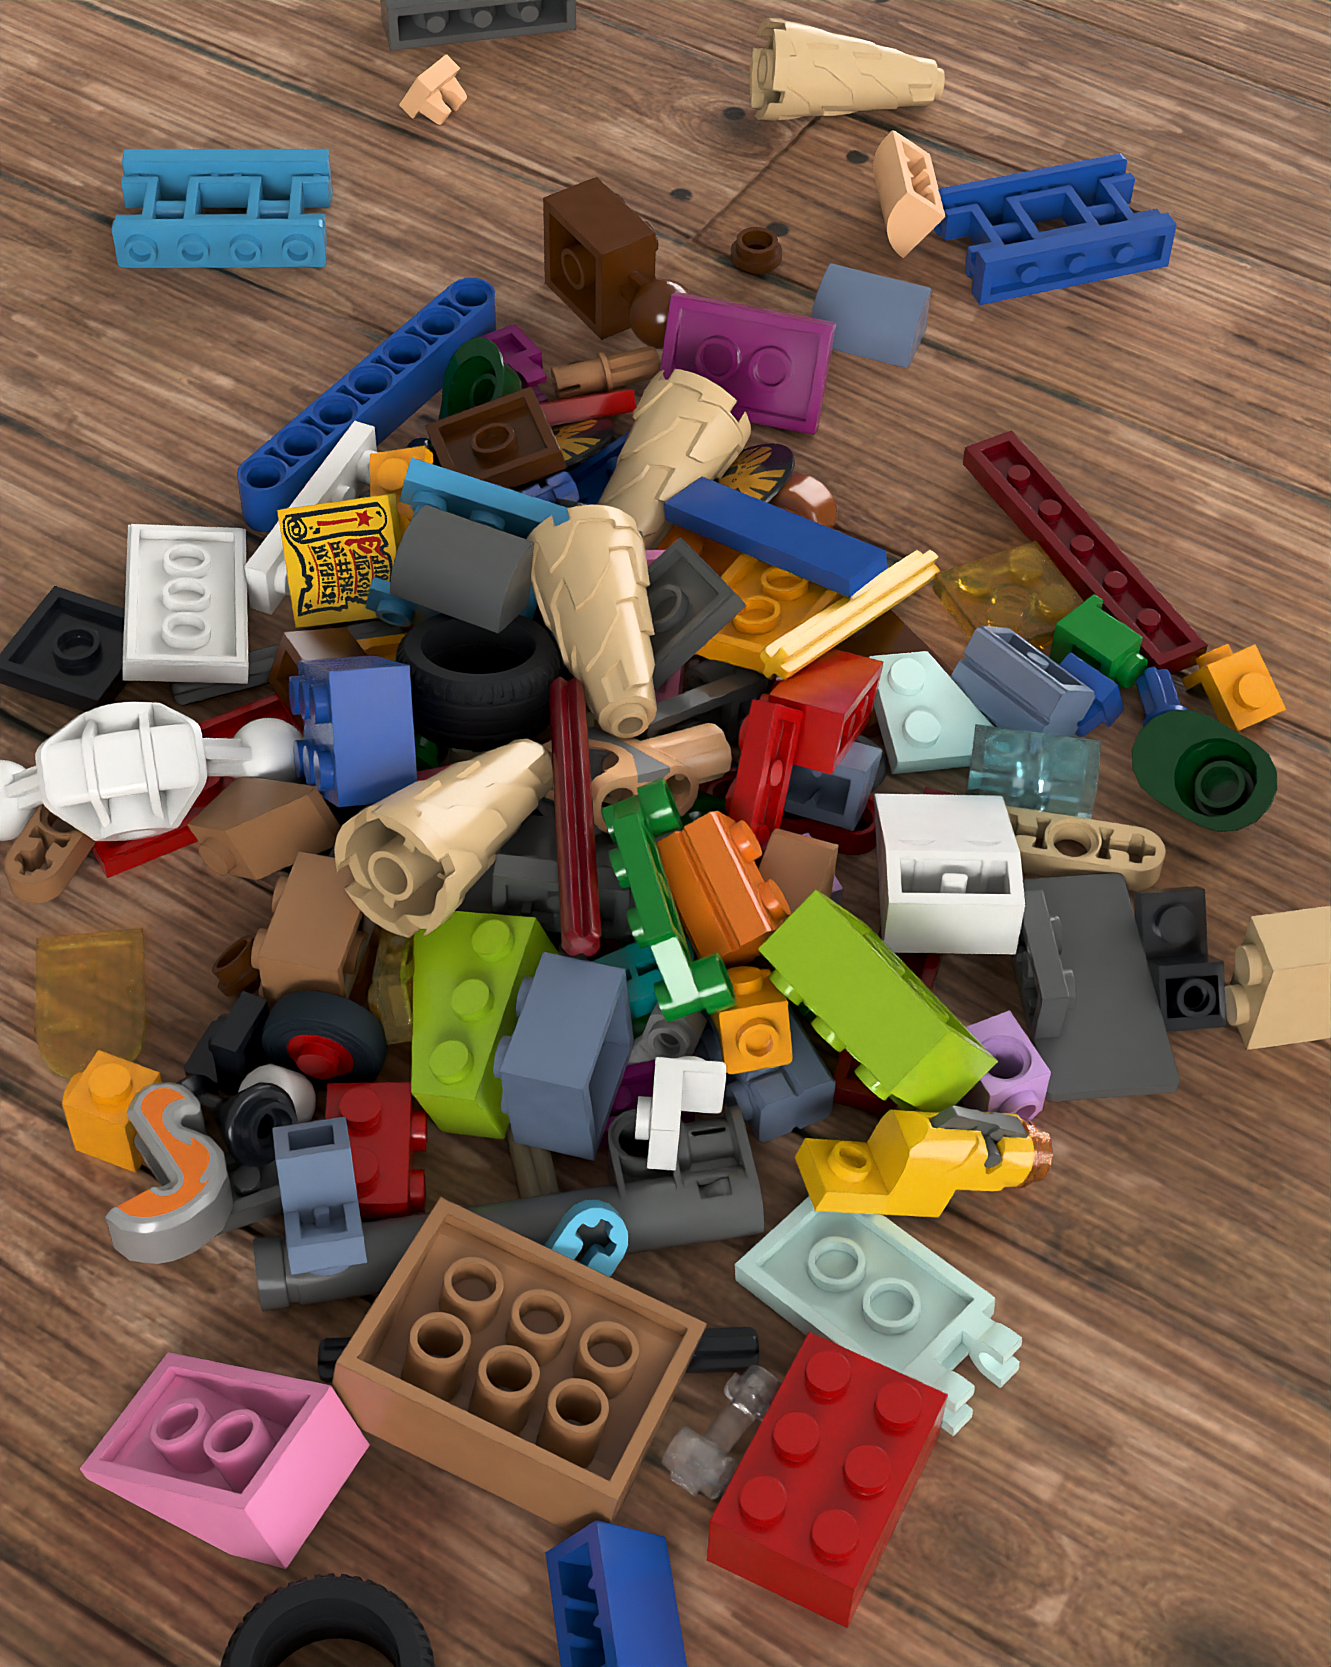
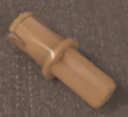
(605, 372)

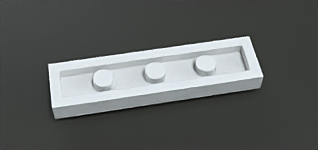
(337, 479)

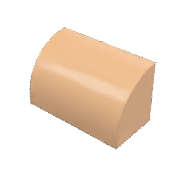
(906, 192)

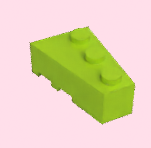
(462, 1009)

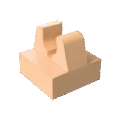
(433, 89)

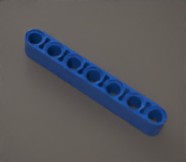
(376, 392)

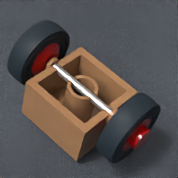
(318, 977)

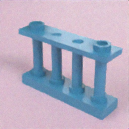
(472, 500)

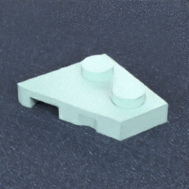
(923, 715)

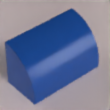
(614, 1599)

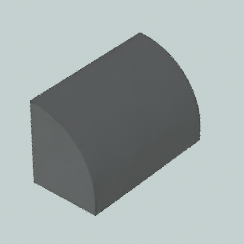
(463, 569)

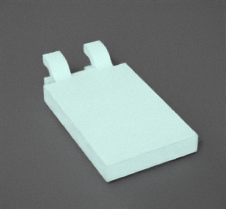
(883, 1298)

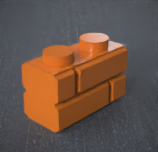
(721, 889)

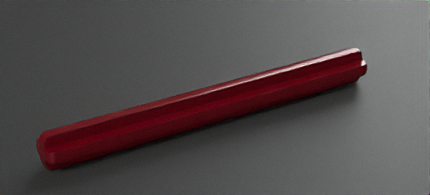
(574, 819)

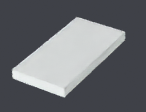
(185, 605)

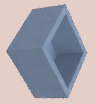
(565, 1055)

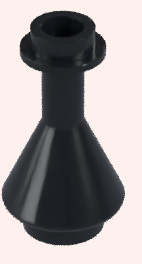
(245, 1117)

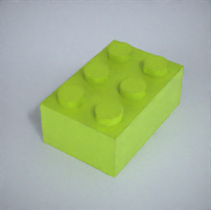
(874, 1008)

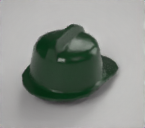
(476, 377)
(1204, 770)

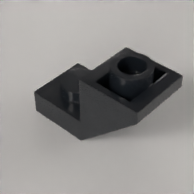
(1176, 950)

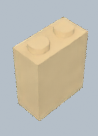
(1282, 979)

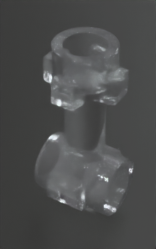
(702, 1461)

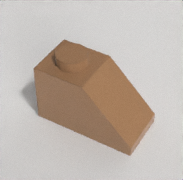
(262, 826)

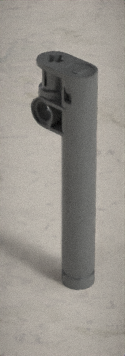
(704, 1200)

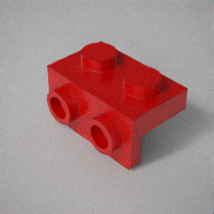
(383, 1142)

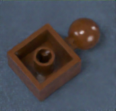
(604, 263)

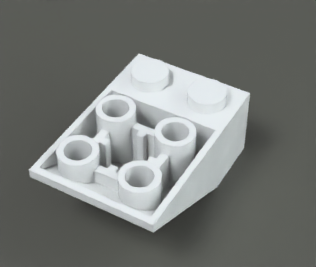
(948, 874)

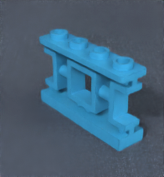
(180, 182)

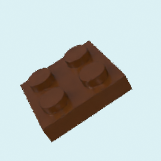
(499, 441)

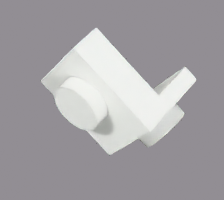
(678, 1086)

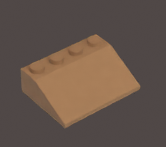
(516, 1368)

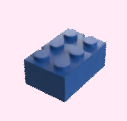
(355, 728)

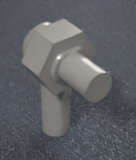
(667, 1039)

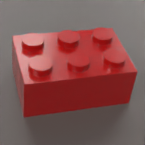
(826, 1479)

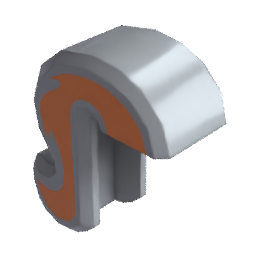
(193, 1177)

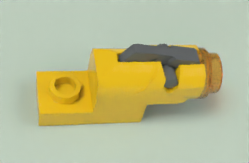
(922, 1159)

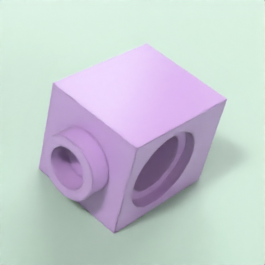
(1018, 1062)

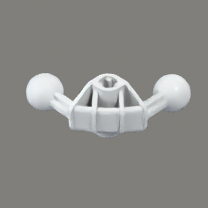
(136, 770)

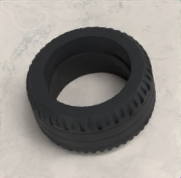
(477, 684)
(328, 1610)

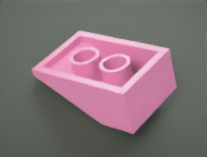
(231, 1455)

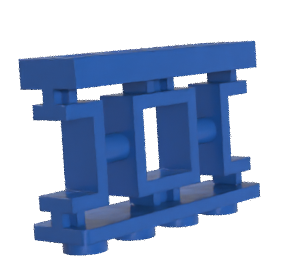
(1084, 252)

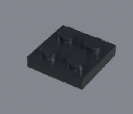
(68, 651)

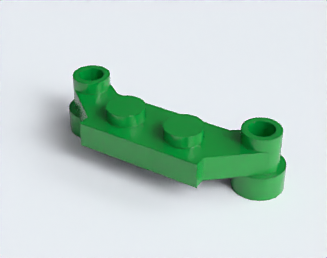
(654, 920)

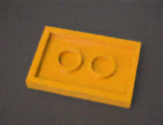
(774, 607)

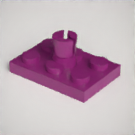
(758, 355)

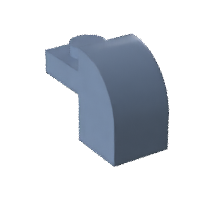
(319, 1197)

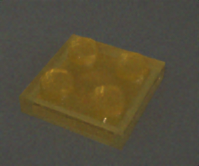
(1011, 591)

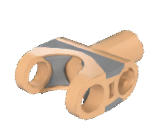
(679, 757)

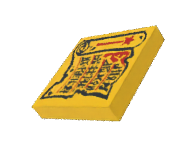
(335, 554)

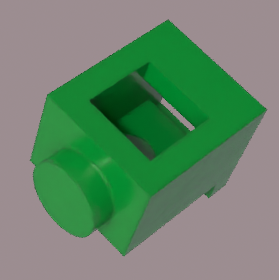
(1100, 642)

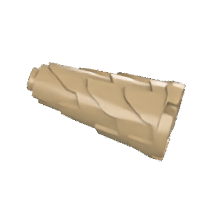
(834, 74)
(676, 438)
(596, 604)
(439, 836)

